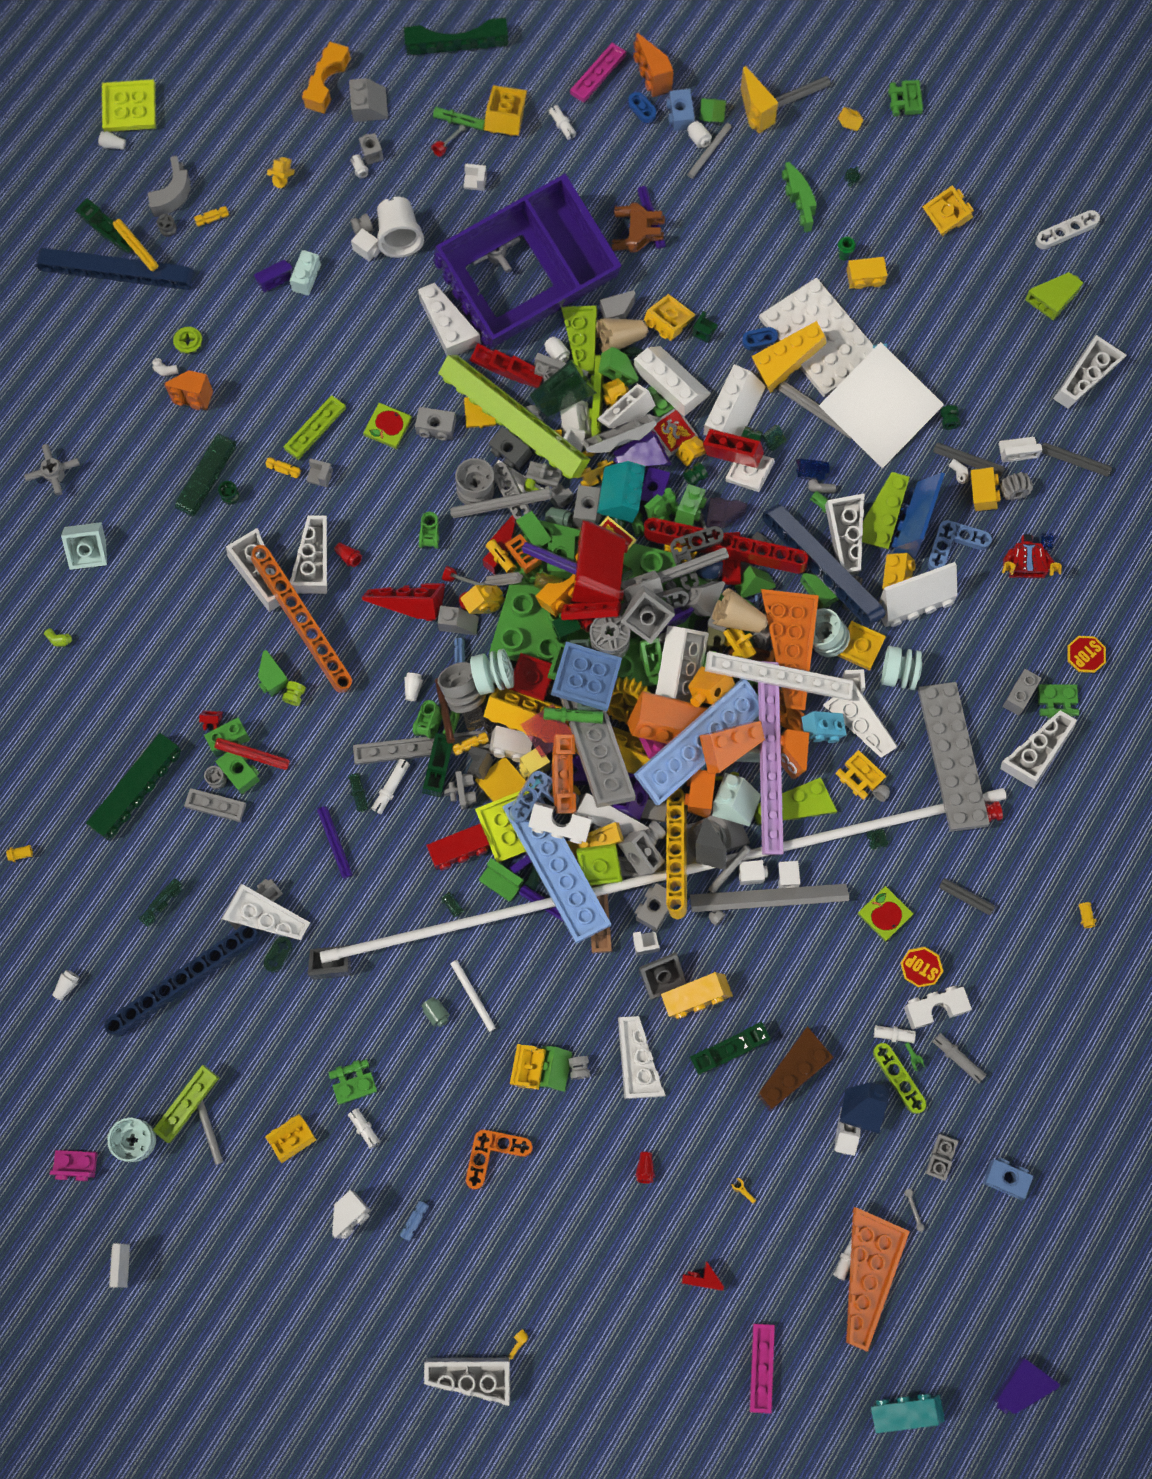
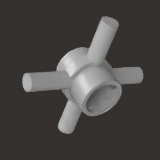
(499, 256)
(49, 464)

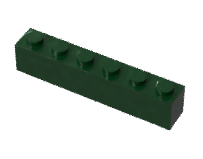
(134, 786)

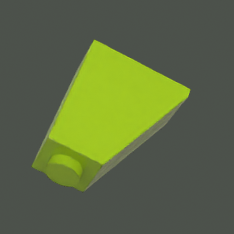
(1054, 294)

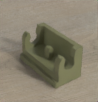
(715, 639)

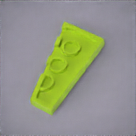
(581, 332)
(883, 514)
(804, 801)

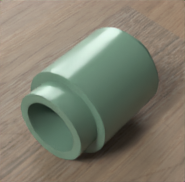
(559, 517)
(435, 1012)

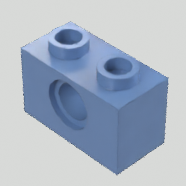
(681, 101)
(995, 1178)

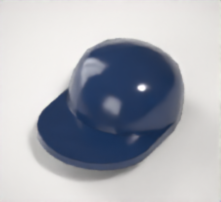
(712, 571)

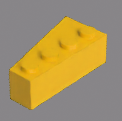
(788, 355)

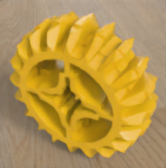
(624, 698)

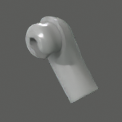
(821, 488)

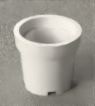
(398, 229)

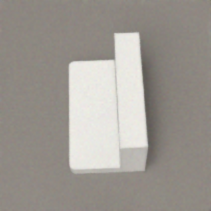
(576, 417)
(1019, 449)

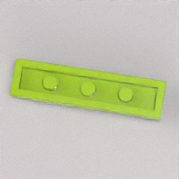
(314, 427)
(186, 1104)

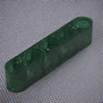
(205, 475)

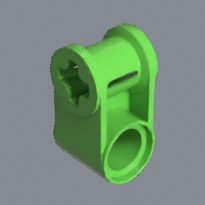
(429, 533)
(428, 719)

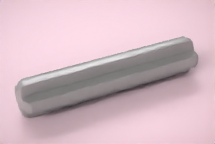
(504, 579)

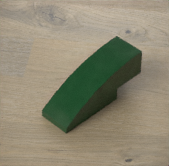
(437, 766)

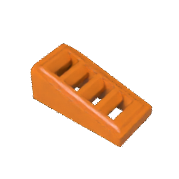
(529, 566)

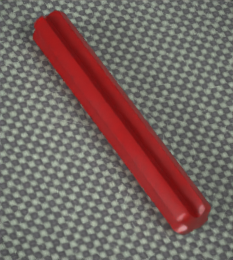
(251, 753)

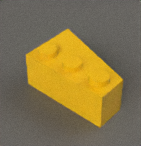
(696, 995)

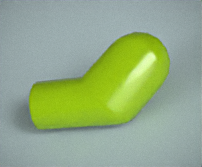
(58, 640)

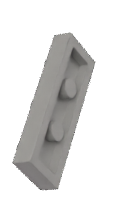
(215, 805)

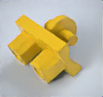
(281, 171)
(739, 642)

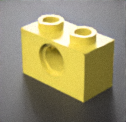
(533, 762)

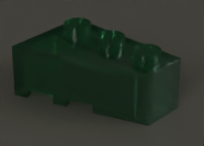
(562, 390)

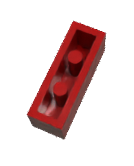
(733, 448)
(458, 847)

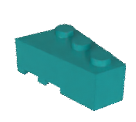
(907, 1413)

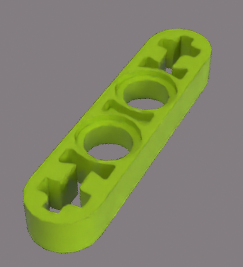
(902, 1076)

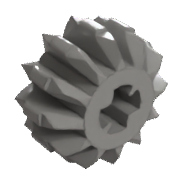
(1016, 486)

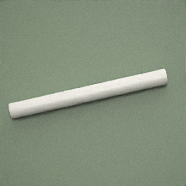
(473, 996)

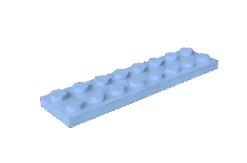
(684, 754)
(561, 877)

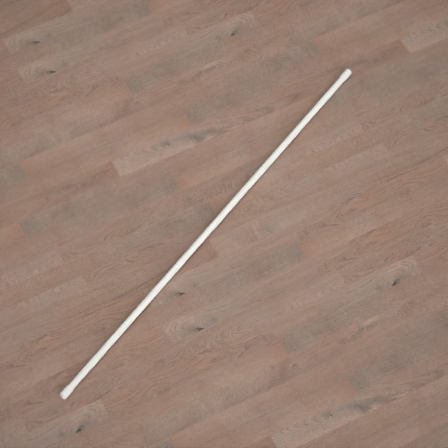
(338, 953)

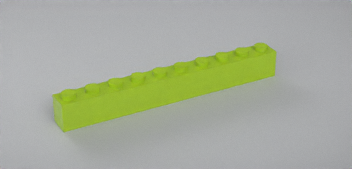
(514, 416)

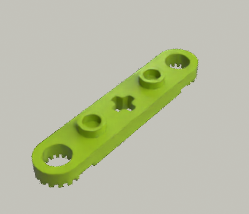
(595, 412)

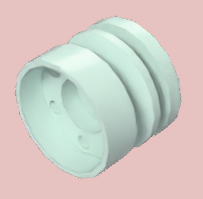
(830, 633)
(902, 668)
(487, 673)
(124, 1130)

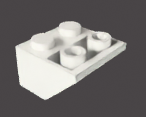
(347, 1214)

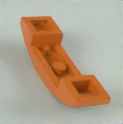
(563, 773)

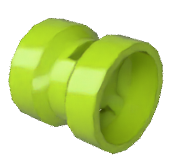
(293, 693)

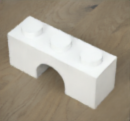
(543, 820)
(953, 1000)

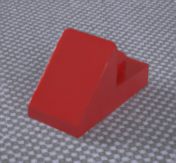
(709, 1279)

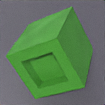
(712, 110)

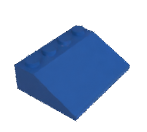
(917, 515)

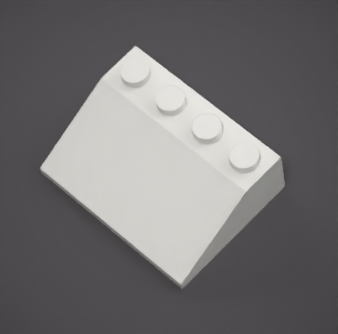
(919, 595)

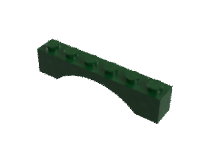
(489, 34)

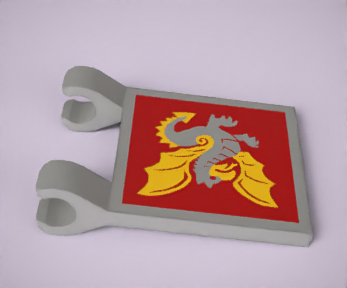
(673, 431)

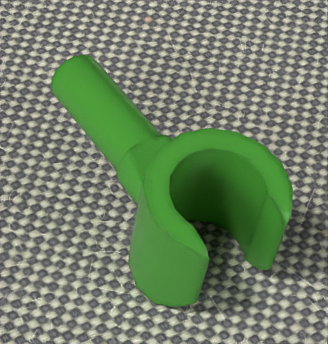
(915, 1059)

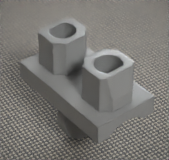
(544, 474)
(465, 799)

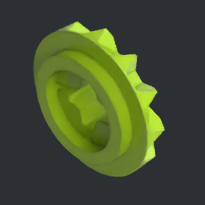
(182, 335)

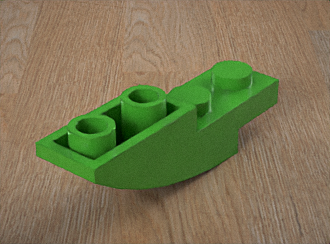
(801, 193)

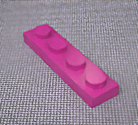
(597, 72)
(762, 1368)

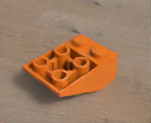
(653, 67)

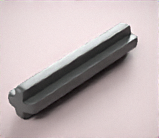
(967, 896)

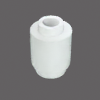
(699, 134)
(557, 349)

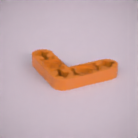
(492, 1145)

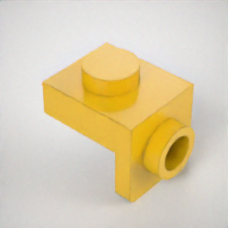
(690, 450)

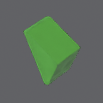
(753, 581)
(650, 656)

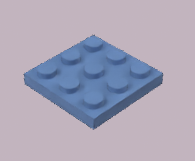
(586, 676)

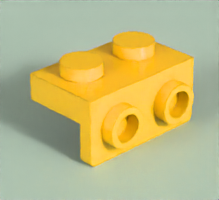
(898, 568)
(290, 1138)

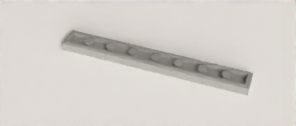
(406, 748)
(769, 897)

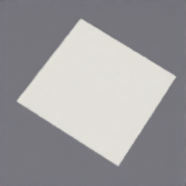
(881, 405)

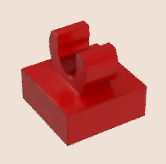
(212, 717)

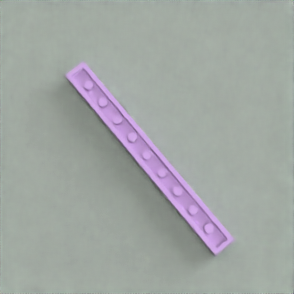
(770, 769)

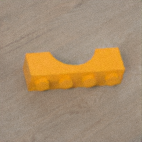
(333, 60)
(556, 595)

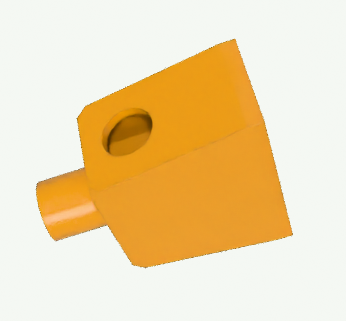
(709, 687)

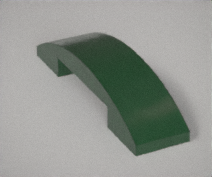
(102, 224)
(730, 1048)

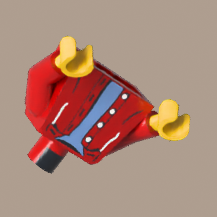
(1029, 560)

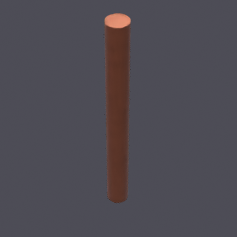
(445, 714)

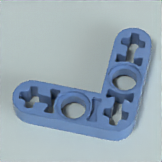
(954, 536)
(542, 788)

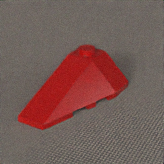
(414, 602)

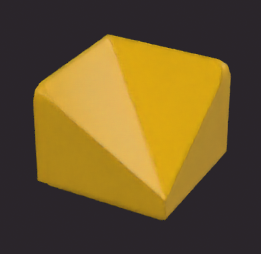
(850, 118)

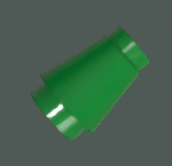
(846, 247)

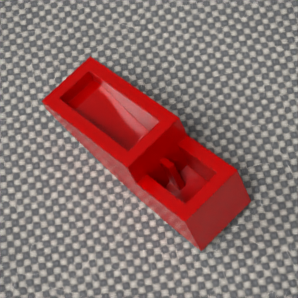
(503, 535)

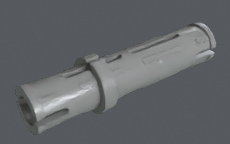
(959, 1058)

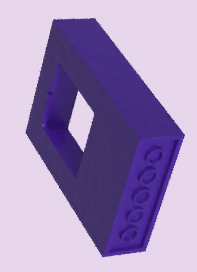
(560, 237)

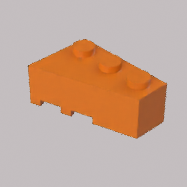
(729, 744)

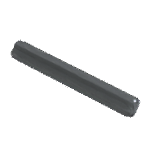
(803, 91)
(967, 458)
(1076, 459)

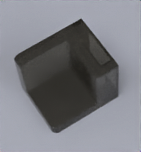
(474, 720)

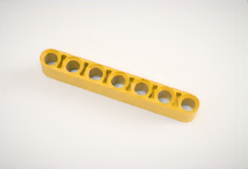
(679, 860)

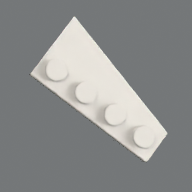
(863, 722)
(263, 914)
(638, 1068)

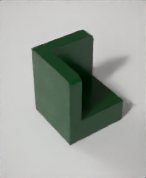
(704, 328)
(564, 628)

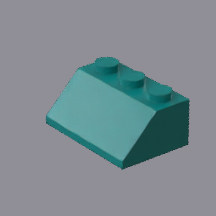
(621, 490)

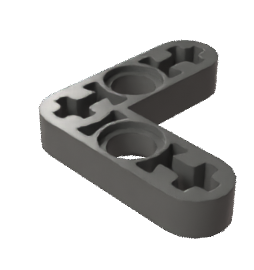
(685, 553)

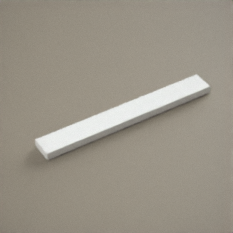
(779, 675)

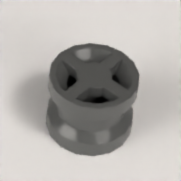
(165, 220)

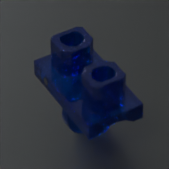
(812, 469)

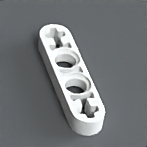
(1067, 229)

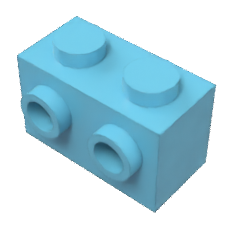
(824, 726)

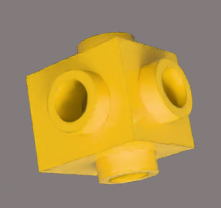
(614, 391)

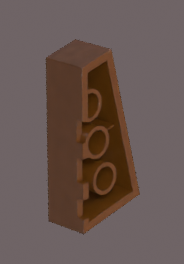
(799, 1065)

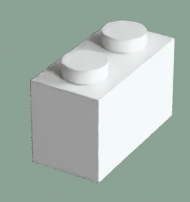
(509, 743)

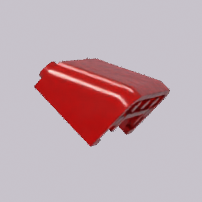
(599, 565)

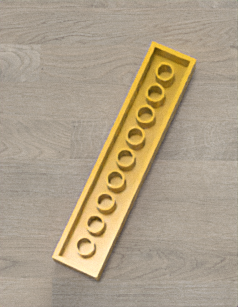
(515, 708)

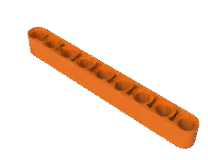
(300, 609)

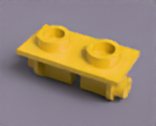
(590, 476)

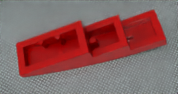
(506, 366)

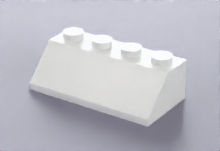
(670, 379)
(735, 402)
(680, 662)

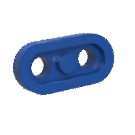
(643, 108)
(759, 338)

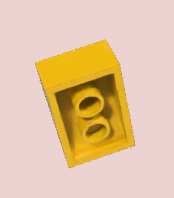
(758, 102)
(505, 110)

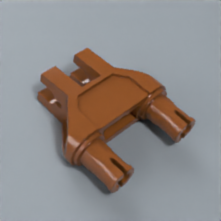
(640, 227)

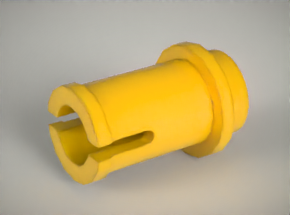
(19, 853)
(1087, 915)

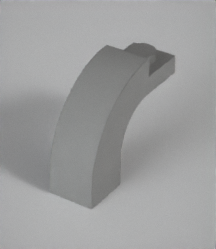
(175, 194)

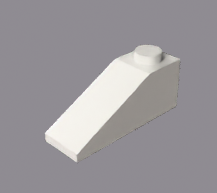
(630, 407)

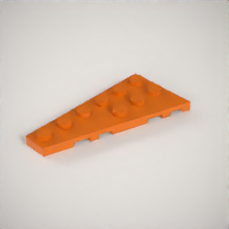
(791, 631)
(873, 1263)

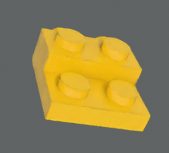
(948, 210)
(668, 317)

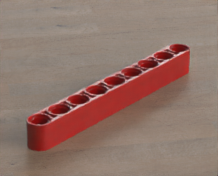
(735, 543)

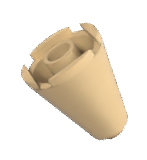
(619, 332)
(738, 613)

